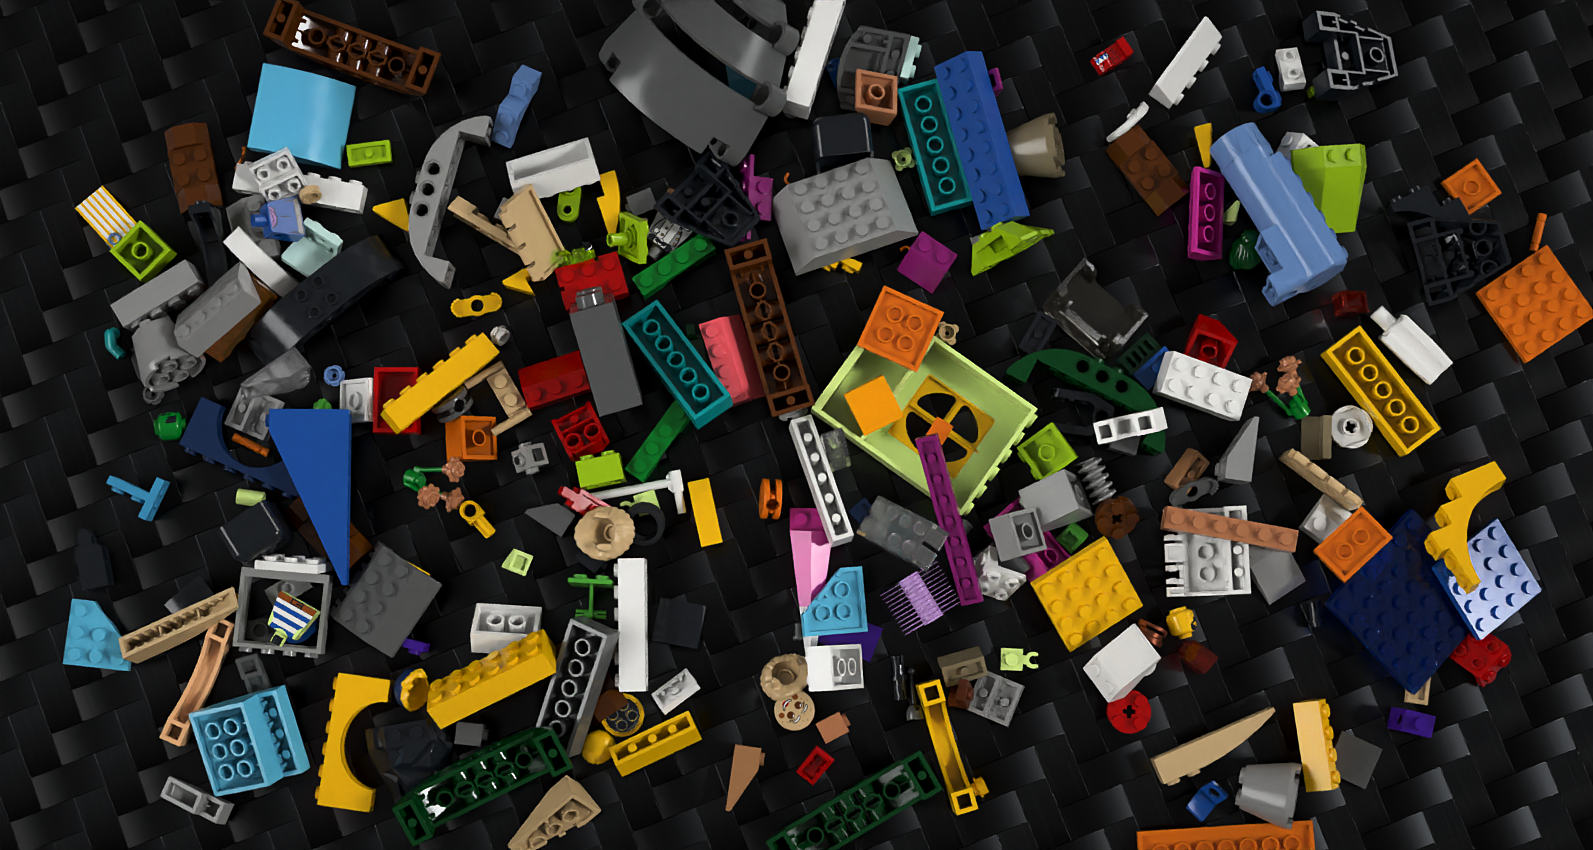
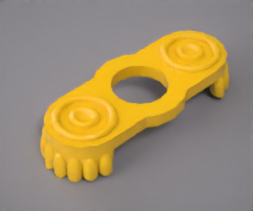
(463, 308)

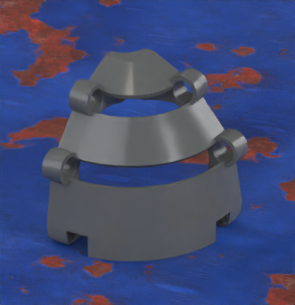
(684, 95)

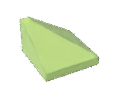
(1231, 214)
(518, 562)

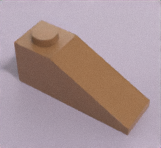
(744, 767)

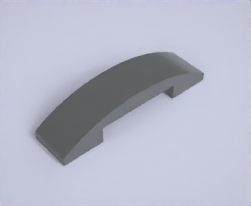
(253, 673)

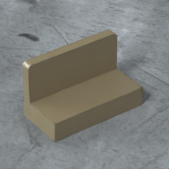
(1316, 437)
(965, 664)

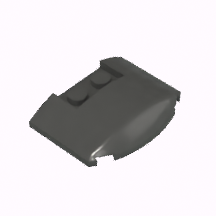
(870, 51)

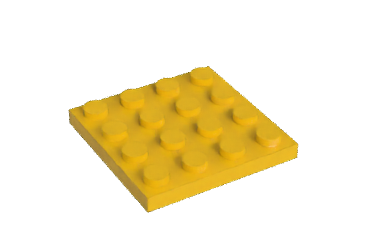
(1086, 594)

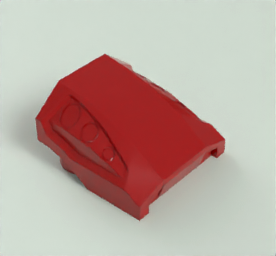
(581, 432)

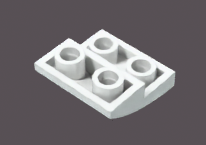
(278, 175)

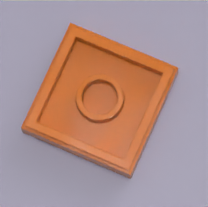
(1472, 186)

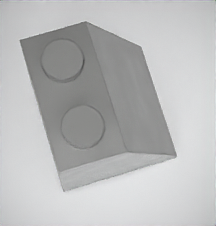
(1057, 500)

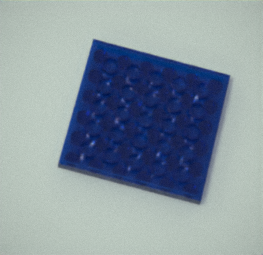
(1401, 607)

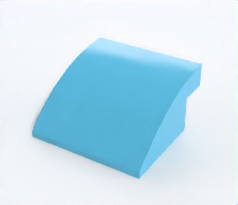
(302, 113)
(249, 741)

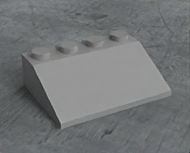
(216, 310)

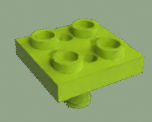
(631, 238)

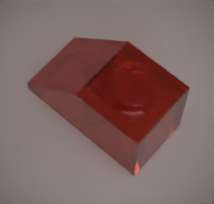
(1197, 656)

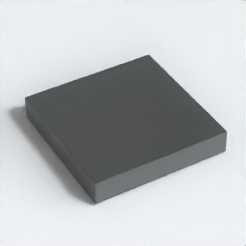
(1355, 759)

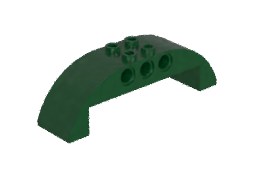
(1063, 365)
(479, 780)
(860, 807)

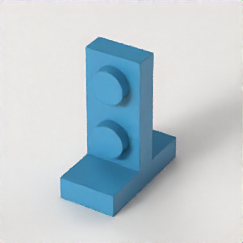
(152, 498)

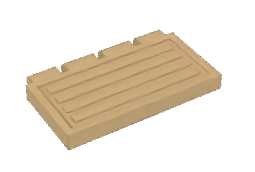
(532, 232)
(1321, 479)

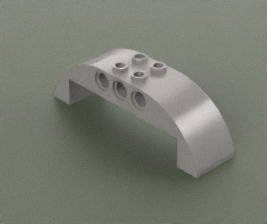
(442, 156)

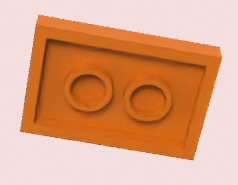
(1352, 544)

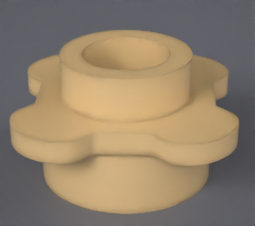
(952, 329)

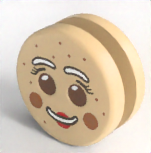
(795, 711)

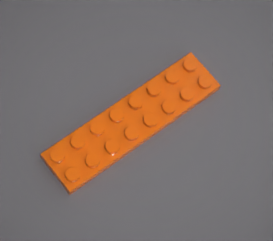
(1230, 837)

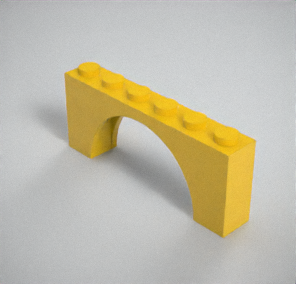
(946, 750)

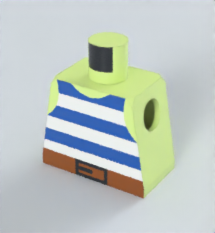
(290, 618)

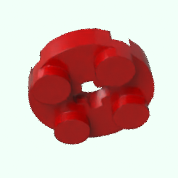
(1137, 721)

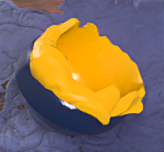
(412, 689)

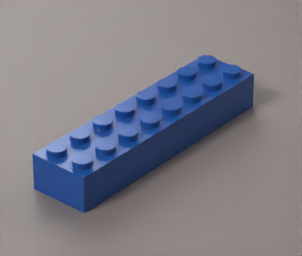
(981, 139)

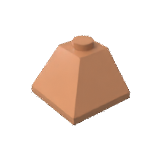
(876, 96)

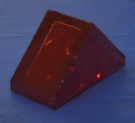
(1350, 303)

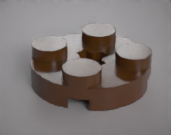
(1120, 527)

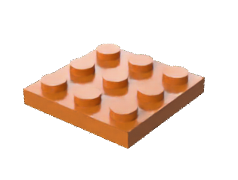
(900, 329)

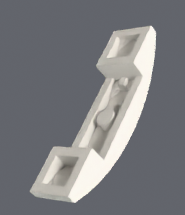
(260, 263)

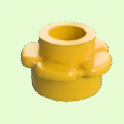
(979, 787)

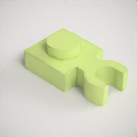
(648, 496)
(1014, 659)

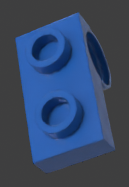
(1264, 83)

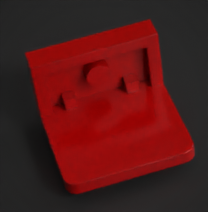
(1482, 657)

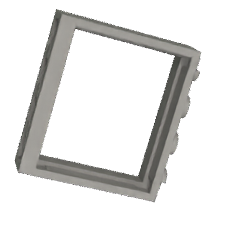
(266, 647)

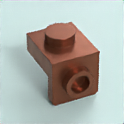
(961, 695)

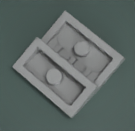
(250, 415)
(995, 698)

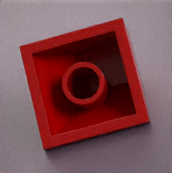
(1210, 342)

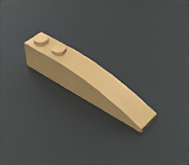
(177, 627)
(1206, 749)

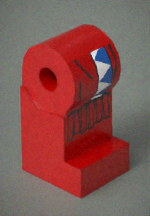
(1112, 56)

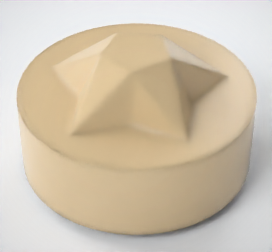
(310, 194)

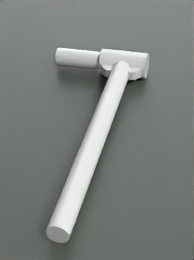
(672, 481)

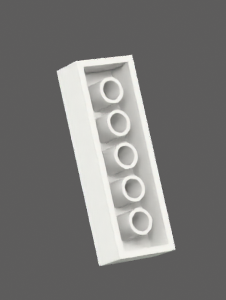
(812, 56)
(632, 624)

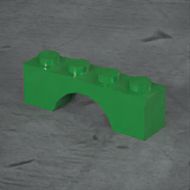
(679, 260)
(657, 442)

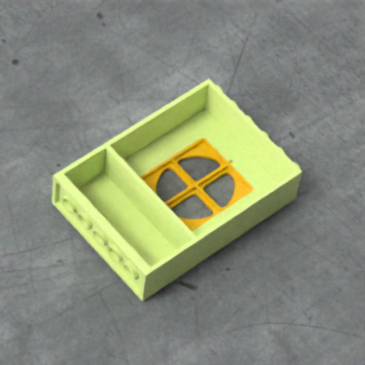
(943, 370)

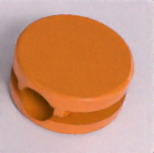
(770, 500)

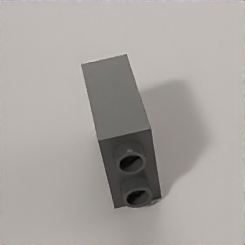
(605, 351)

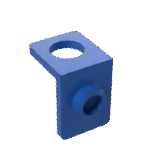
(1205, 800)

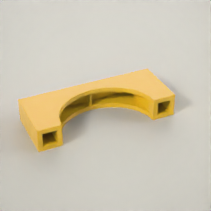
(338, 784)

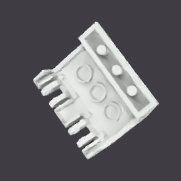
(1207, 563)

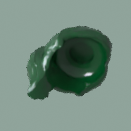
(1243, 251)

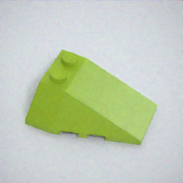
(1334, 180)

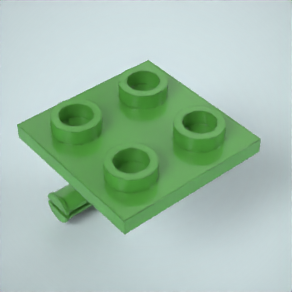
(600, 582)

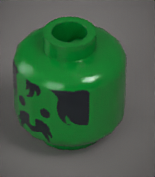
(170, 426)

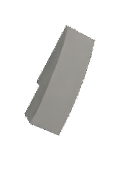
(197, 800)

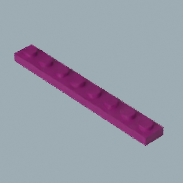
(949, 519)

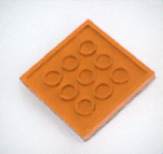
(1535, 304)

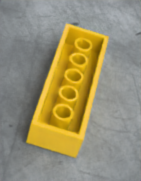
(1380, 391)
(491, 678)

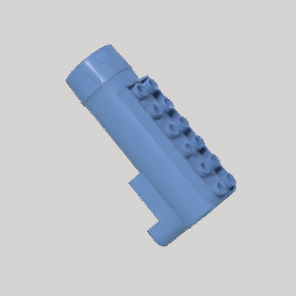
(1293, 233)

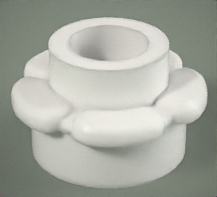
(499, 335)

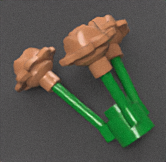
(1287, 383)
(429, 494)

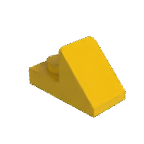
(519, 282)

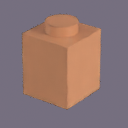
(833, 726)

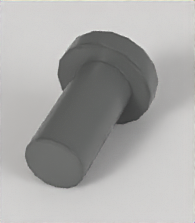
(797, 637)

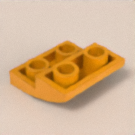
(873, 405)

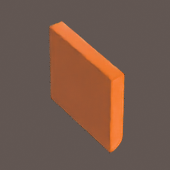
(940, 427)

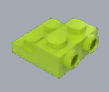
(1046, 452)

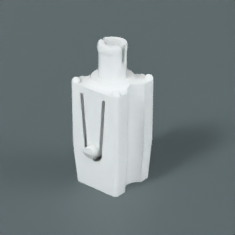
(1411, 345)

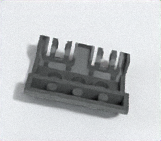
(385, 600)

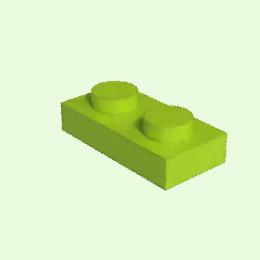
(369, 153)

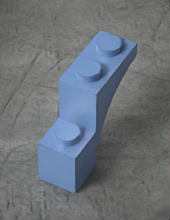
(511, 110)

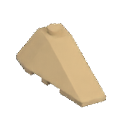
(559, 810)

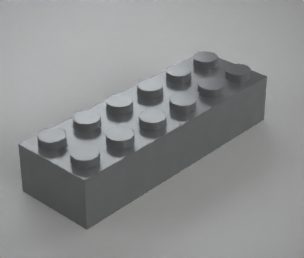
(577, 681)

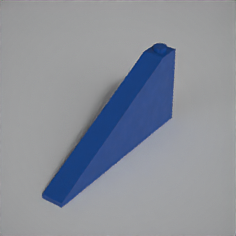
(318, 458)

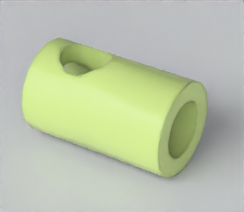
(249, 497)

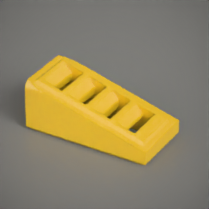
(1204, 140)

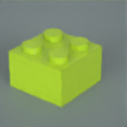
(143, 252)
(600, 470)

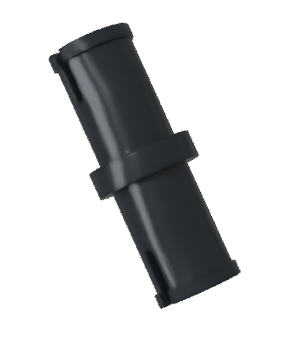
(898, 677)

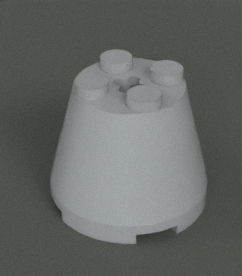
(160, 357)
(1270, 792)

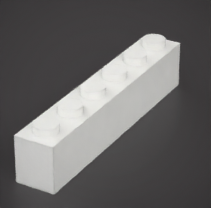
(335, 194)
(821, 481)

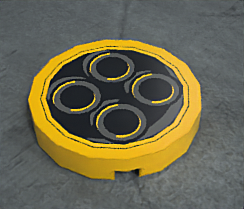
(627, 719)

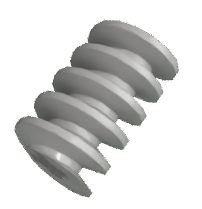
(1096, 479)

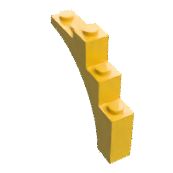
(1453, 517)

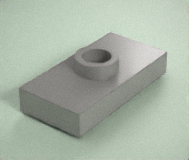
(294, 588)

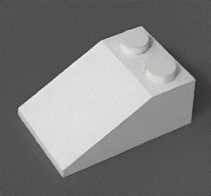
(1122, 664)

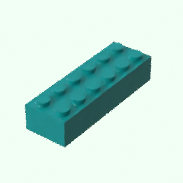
(934, 147)
(677, 364)

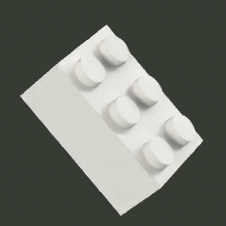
(834, 667)

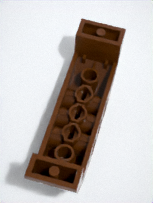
(351, 49)
(768, 328)

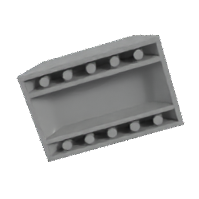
(842, 214)

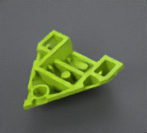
(1003, 243)

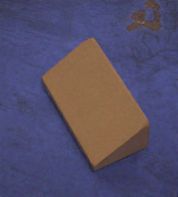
(1187, 469)

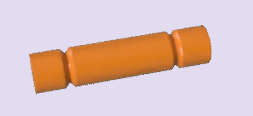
(1537, 234)
(251, 445)

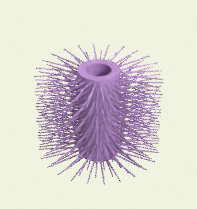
(921, 599)

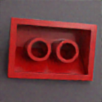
(554, 380)

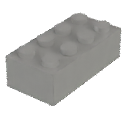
(160, 295)

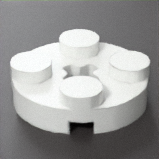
(1355, 416)

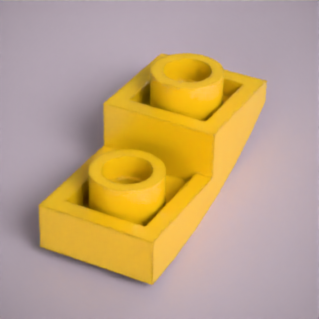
(849, 265)

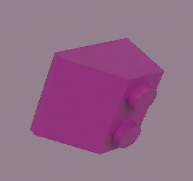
(927, 262)

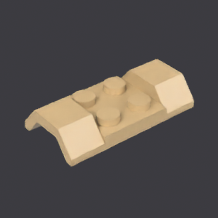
(470, 215)

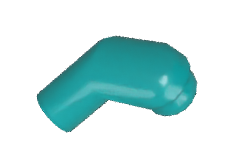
(111, 343)

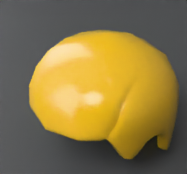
(596, 747)

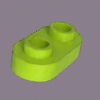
(569, 200)

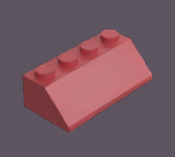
(732, 358)

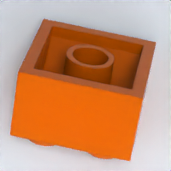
(471, 438)

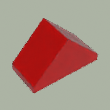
(815, 765)

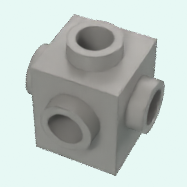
(529, 458)

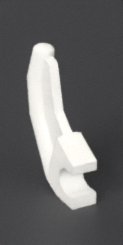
(1132, 118)

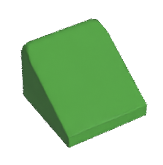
(1072, 537)

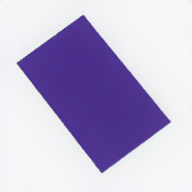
(867, 640)

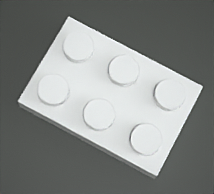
(296, 563)

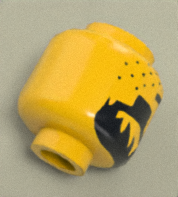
(1181, 622)

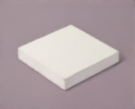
(358, 397)

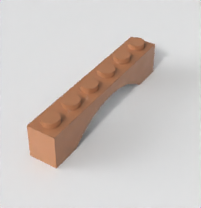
(1230, 529)

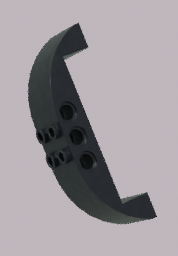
(323, 297)

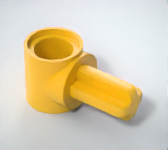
(478, 519)

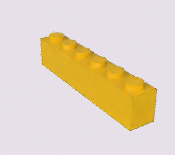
(439, 383)

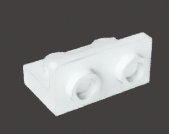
(675, 691)

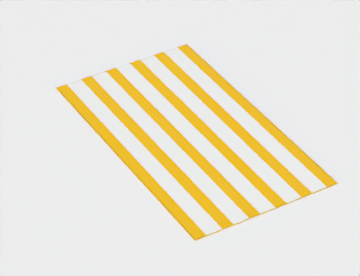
(106, 215)

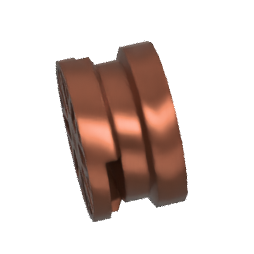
(1153, 637)

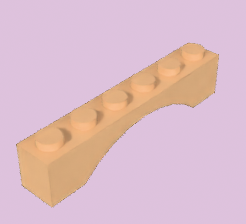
(212, 656)

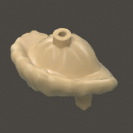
(604, 533)
(784, 676)

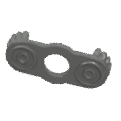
(1204, 486)

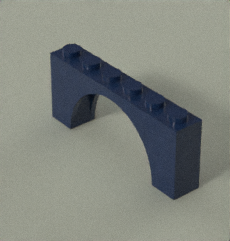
(206, 437)

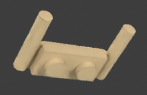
(506, 393)

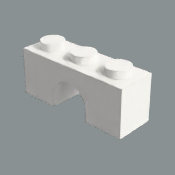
(1130, 425)

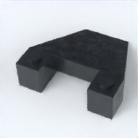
(1353, 55)

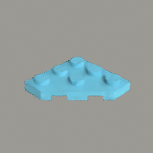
(838, 606)
(92, 638)

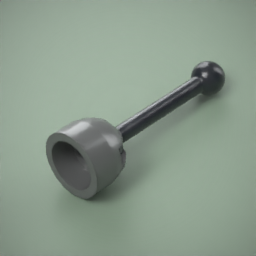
(914, 711)

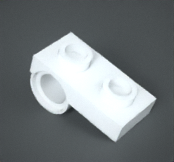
(1290, 69)

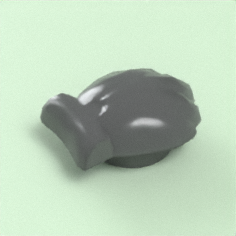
(259, 630)

